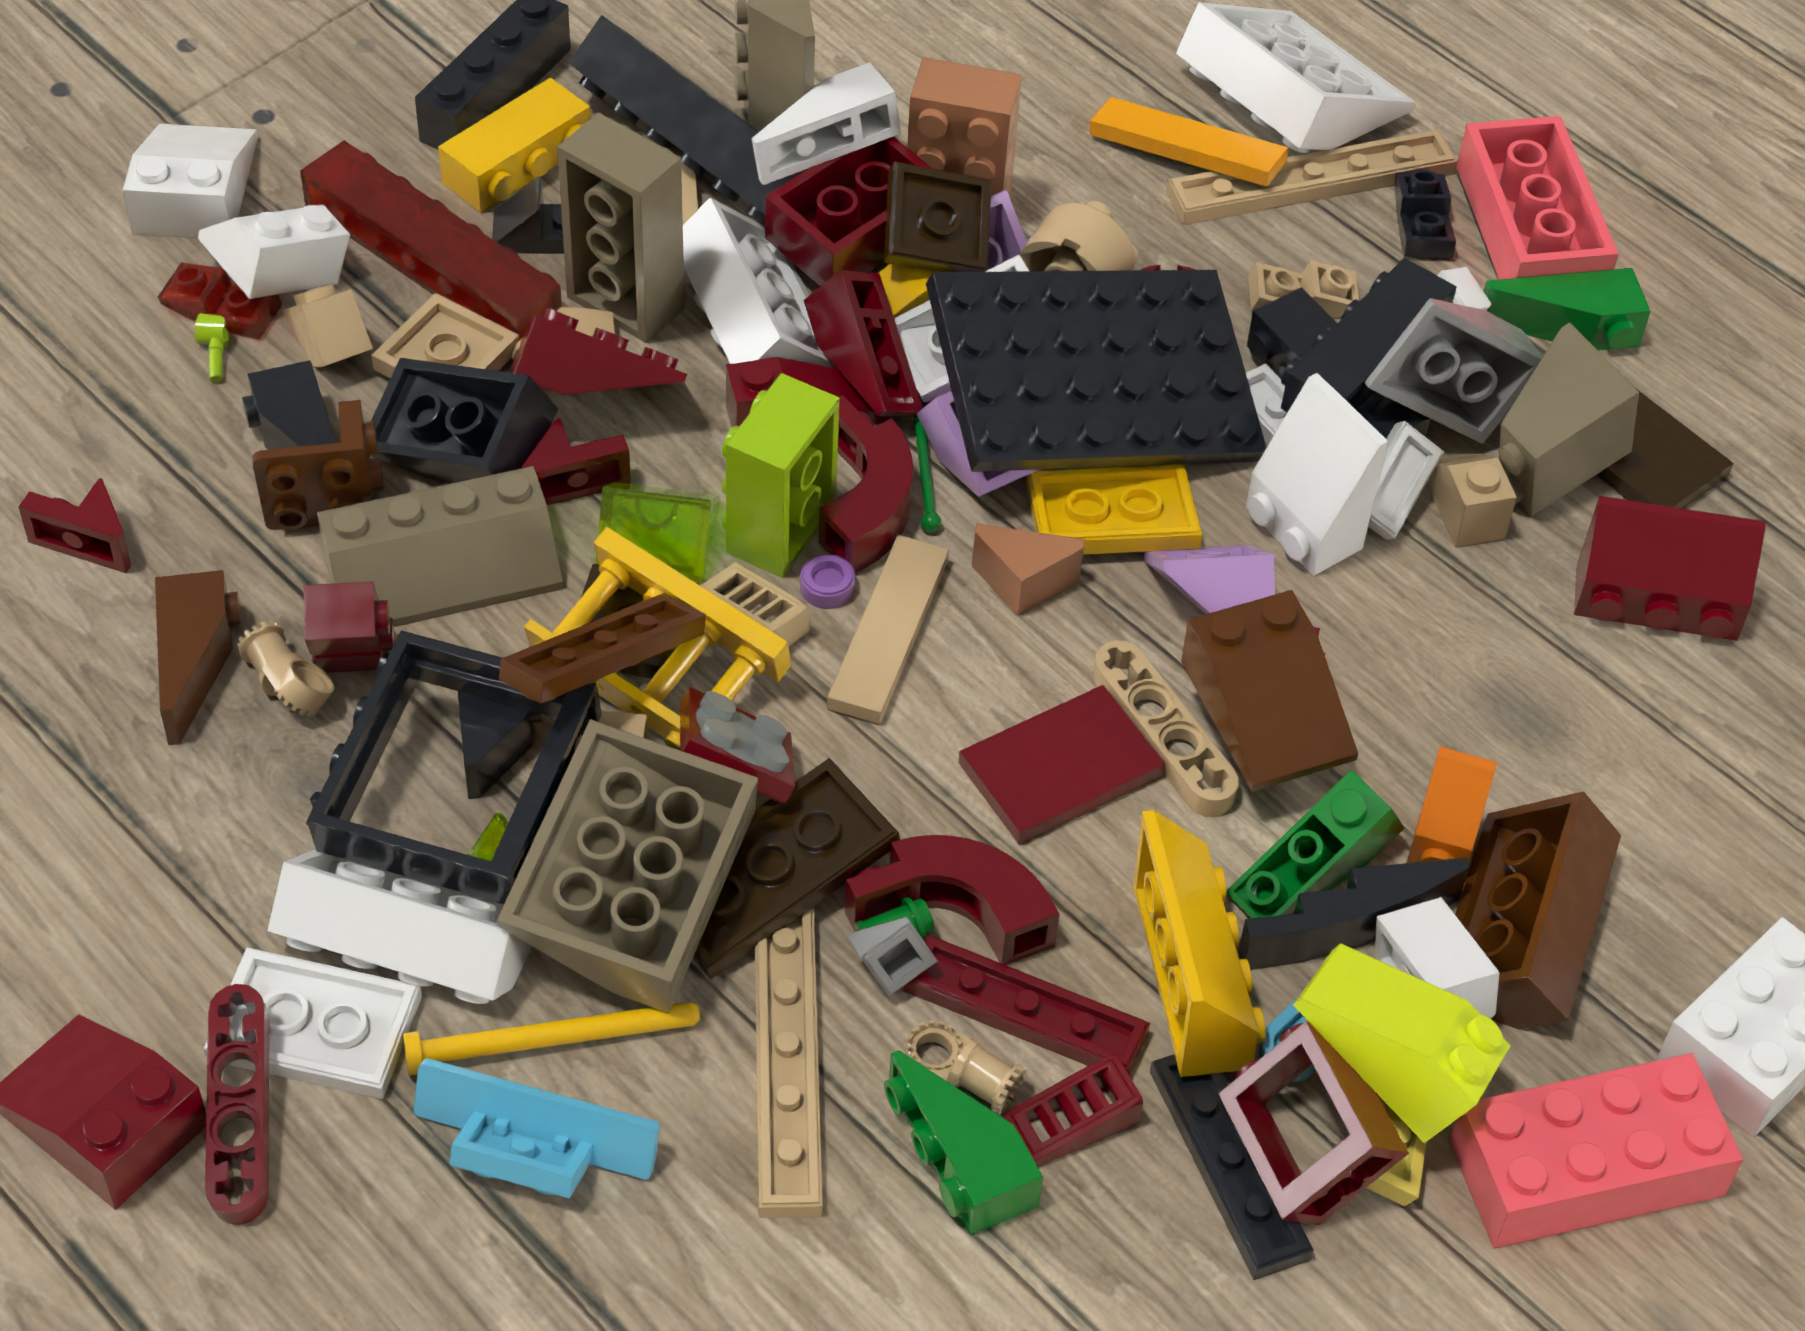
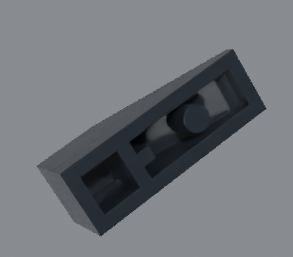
(288, 407)

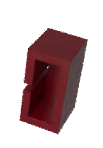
(346, 626)

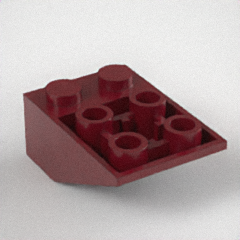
(581, 363)

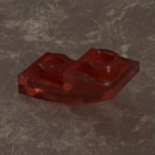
(209, 291)

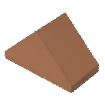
(1026, 564)

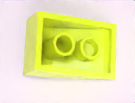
(1404, 1038)

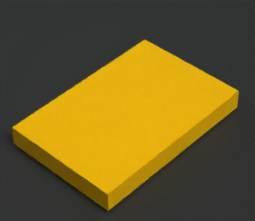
(1117, 508)

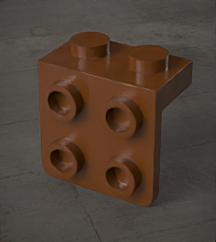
(322, 477)

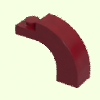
(872, 514)
(965, 879)

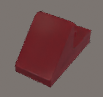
(580, 469)
(84, 532)

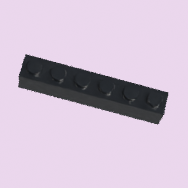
(675, 111)

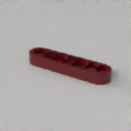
(245, 1101)

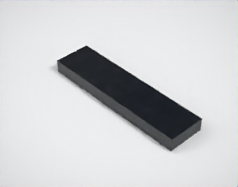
(1229, 1172)

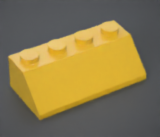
(1194, 951)

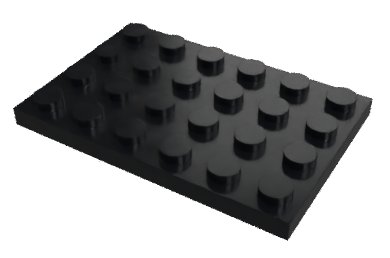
(1094, 369)

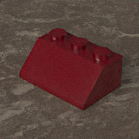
(1668, 568)

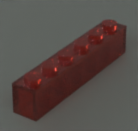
(427, 239)

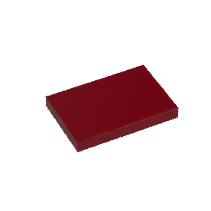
(1061, 764)

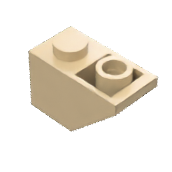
(328, 325)

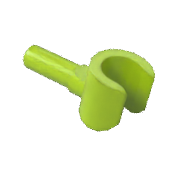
(211, 331)

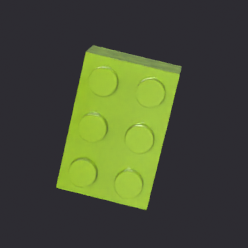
(780, 473)

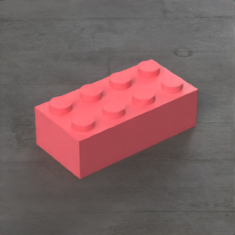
(1533, 199)
(1594, 1150)

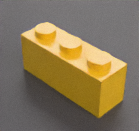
(511, 145)

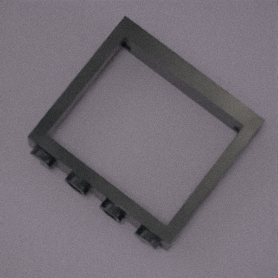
(374, 721)

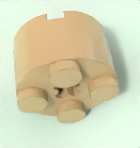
(1079, 240)

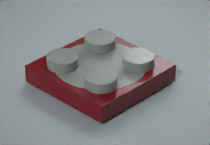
(733, 738)

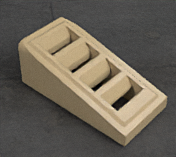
(790, 614)

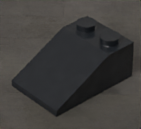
(459, 420)

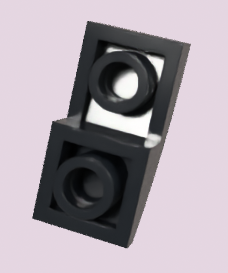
(1423, 214)

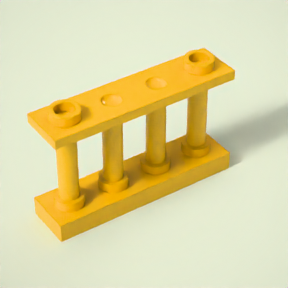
(626, 564)

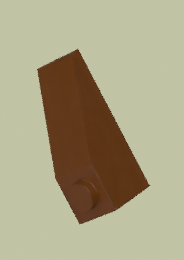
(192, 643)

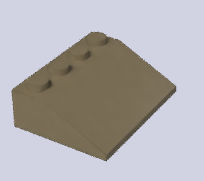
(630, 863)

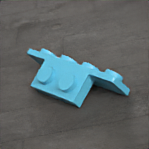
(531, 1132)

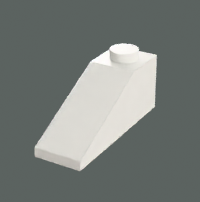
(827, 123)

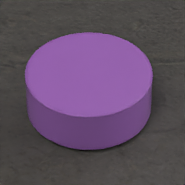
(827, 581)

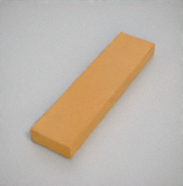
(1188, 141)

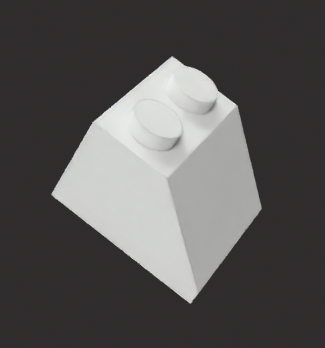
(279, 250)

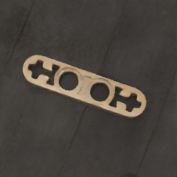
(1171, 724)

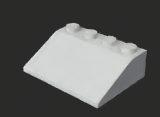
(1289, 75)

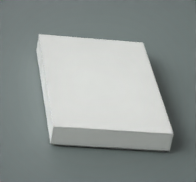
(328, 1021)

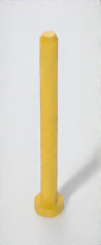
(546, 1034)

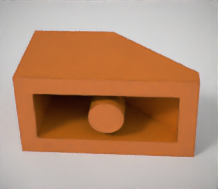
(1452, 807)

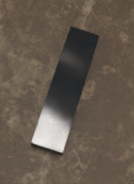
(1348, 914)

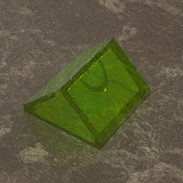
(664, 523)

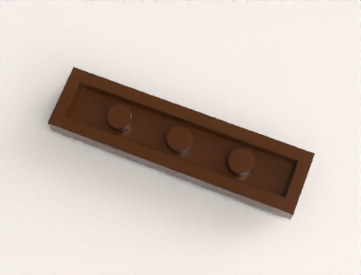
(601, 647)

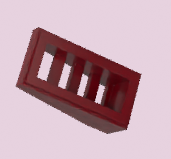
(1086, 1084)

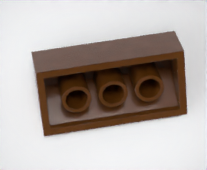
(1537, 902)

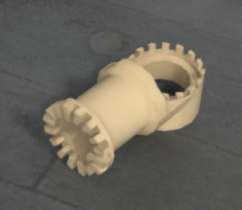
(285, 672)
(969, 1065)

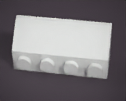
(747, 288)
(397, 924)

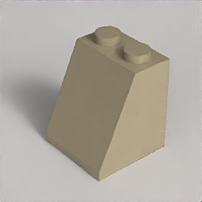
(1566, 422)

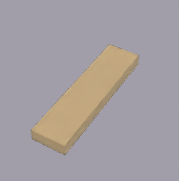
(888, 629)

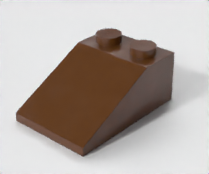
(1268, 689)

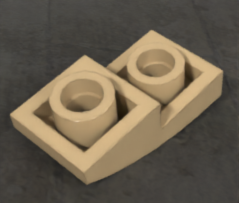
(1327, 284)

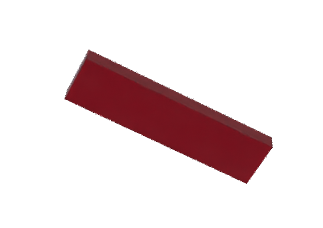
(1027, 1006)

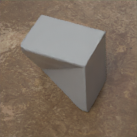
(893, 953)

